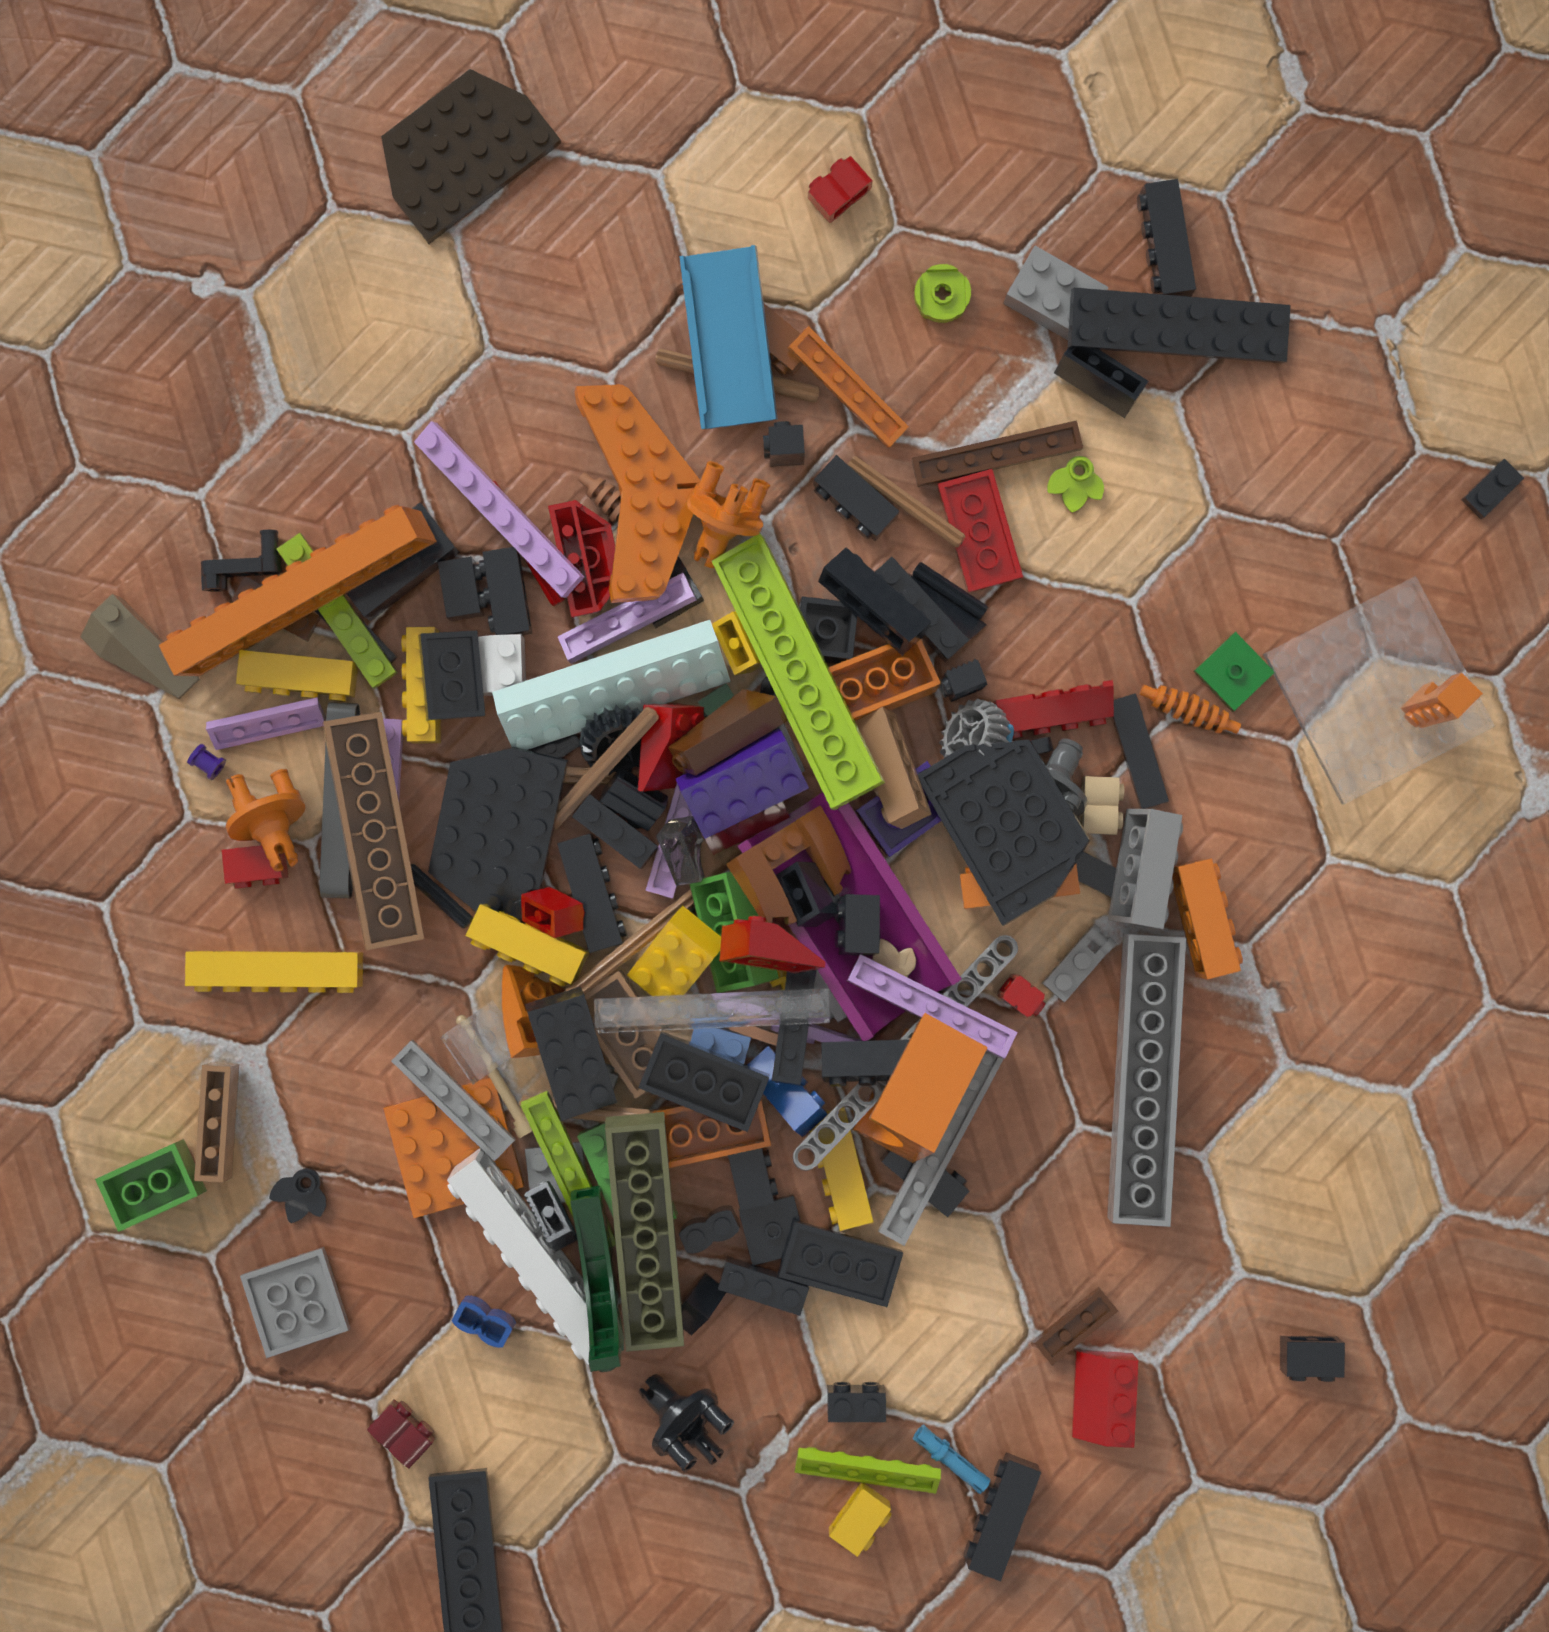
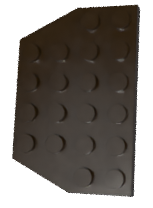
(462, 150)

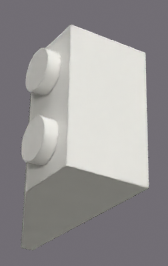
(501, 661)

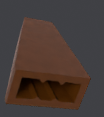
(727, 730)

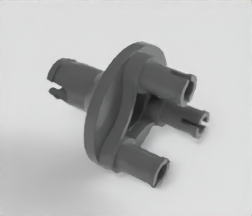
(1062, 767)

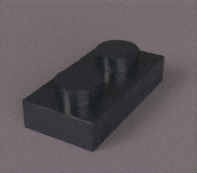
(1492, 488)

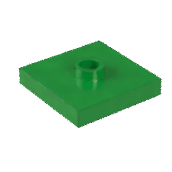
(1234, 671)

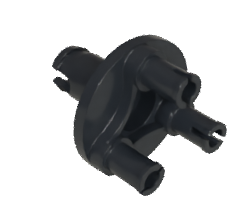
(683, 1422)

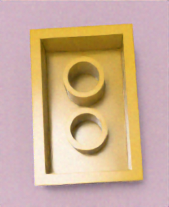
(676, 956)

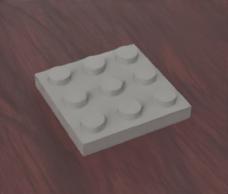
(295, 1302)

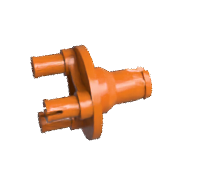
(723, 516)
(266, 818)

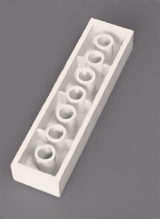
(517, 1234)

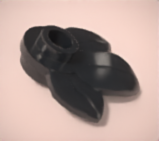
(297, 1197)

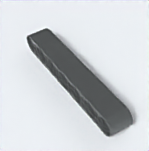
(334, 866)

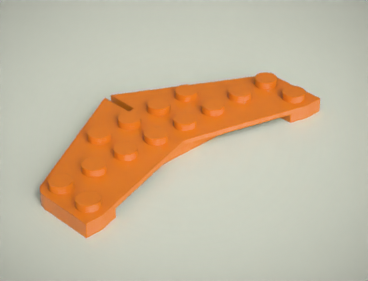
(648, 476)

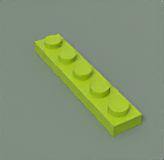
(867, 1470)

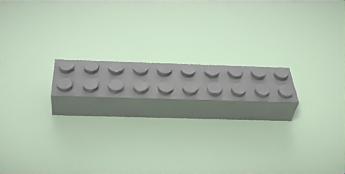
(1146, 1080)

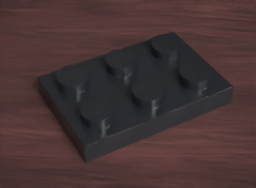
(451, 675)

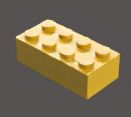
(527, 944)

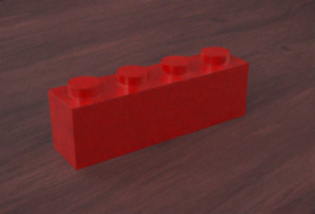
(1059, 709)

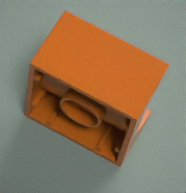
(922, 1090)

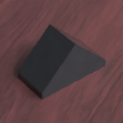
(700, 1303)

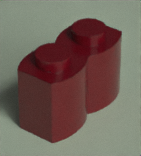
(402, 1433)

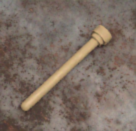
(521, 1122)

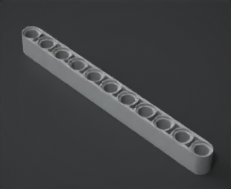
(860, 1108)

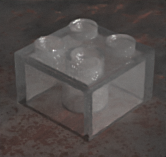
(479, 1043)

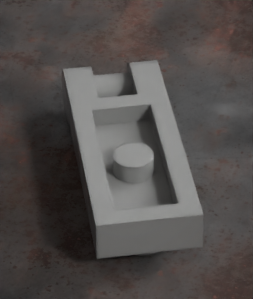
(1078, 963)

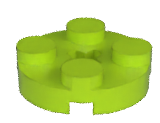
(954, 282)

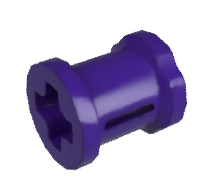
(206, 761)

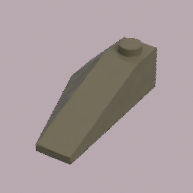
(130, 643)

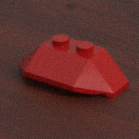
(590, 547)

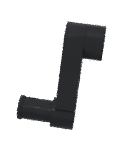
(215, 572)

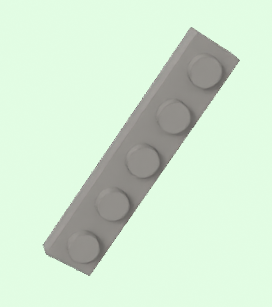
(453, 1100)

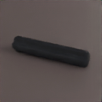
(950, 590)
(440, 897)

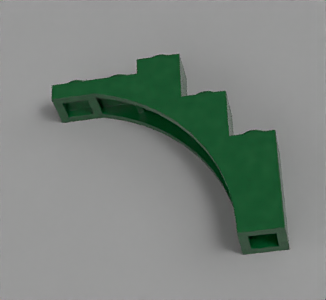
(599, 1279)

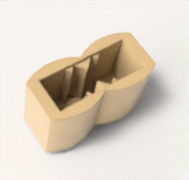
(1102, 808)

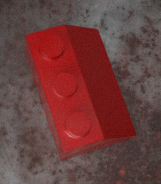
(1105, 1398)

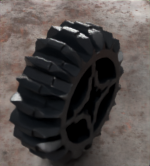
(602, 733)

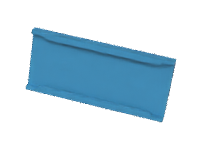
(728, 337)

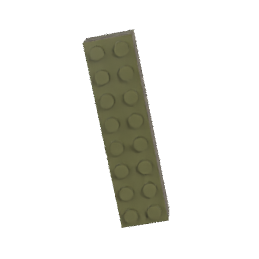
(644, 1231)

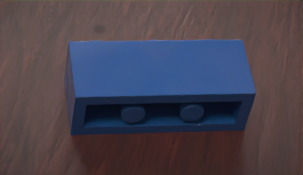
(793, 1102)

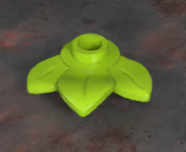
(1076, 488)

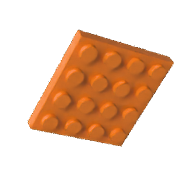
(432, 1145)

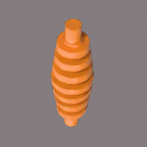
(1190, 709)

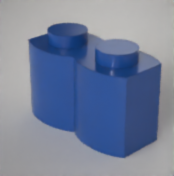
(477, 1317)

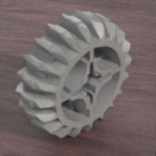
(974, 724)

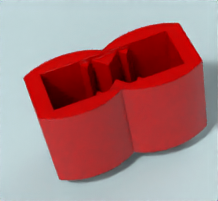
(839, 188)

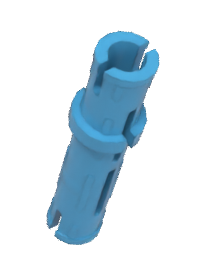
(941, 1451)

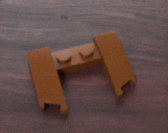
(755, 866)

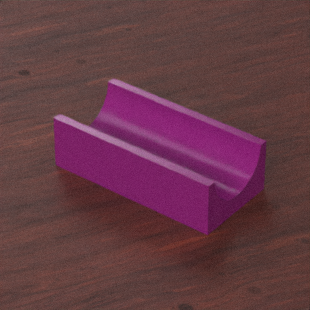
(899, 921)

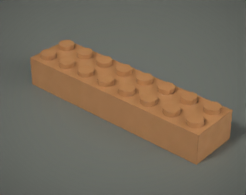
(373, 830)

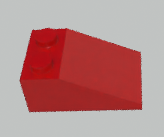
(656, 763)
(765, 946)

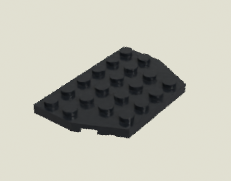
(1007, 822)
(497, 827)

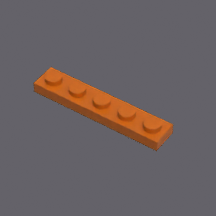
(848, 387)

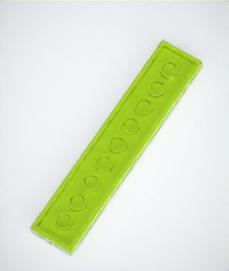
(798, 672)

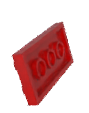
(988, 550)

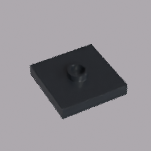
(769, 1228)

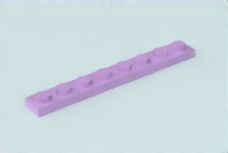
(499, 509)

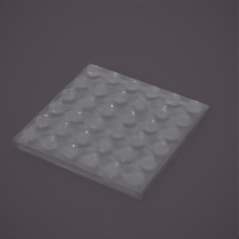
(1357, 675)

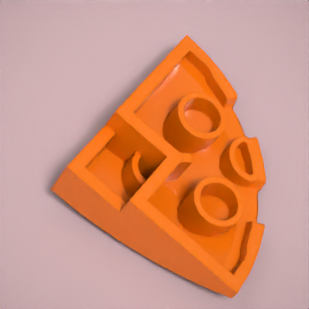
(518, 989)

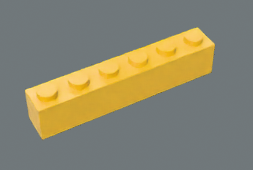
(273, 969)

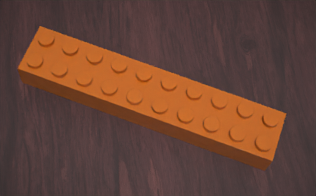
(297, 591)

